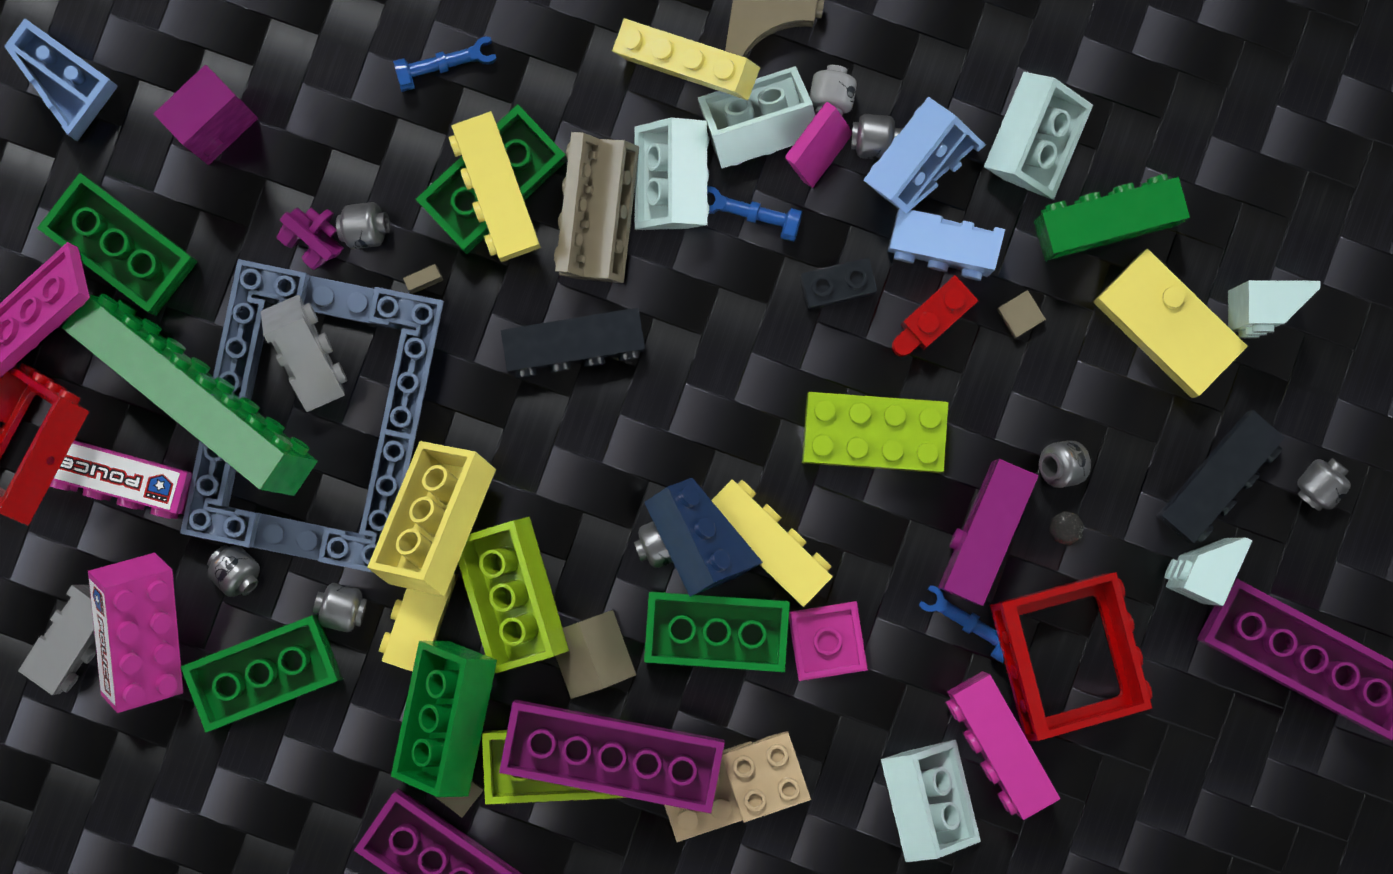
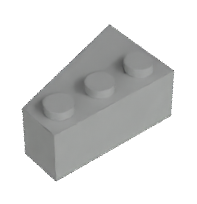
(303, 352)
(64, 646)

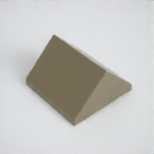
(595, 655)

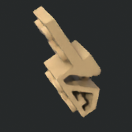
(750, 784)

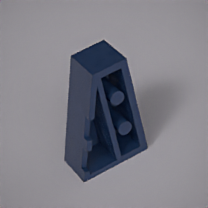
(699, 537)

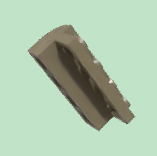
(596, 208)

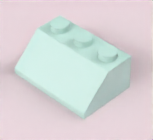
(763, 124)
(1038, 134)
(671, 174)
(1262, 305)
(1208, 570)
(930, 801)

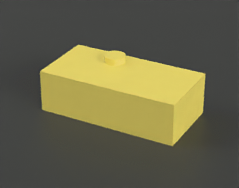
(1170, 324)
(431, 518)

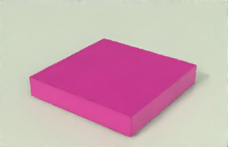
(819, 144)
(827, 641)

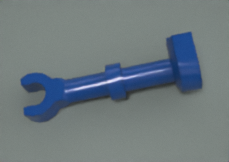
(441, 62)
(754, 212)
(969, 622)

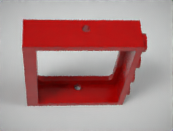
(49, 445)
(1126, 657)

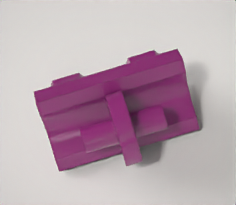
(314, 231)

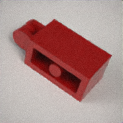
(934, 317)

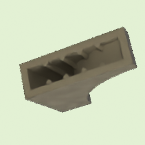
(759, 18)

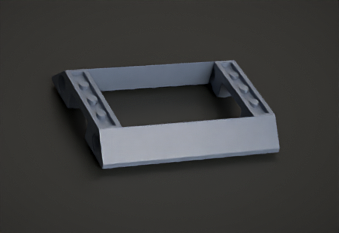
(237, 362)

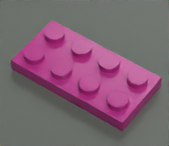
(41, 305)

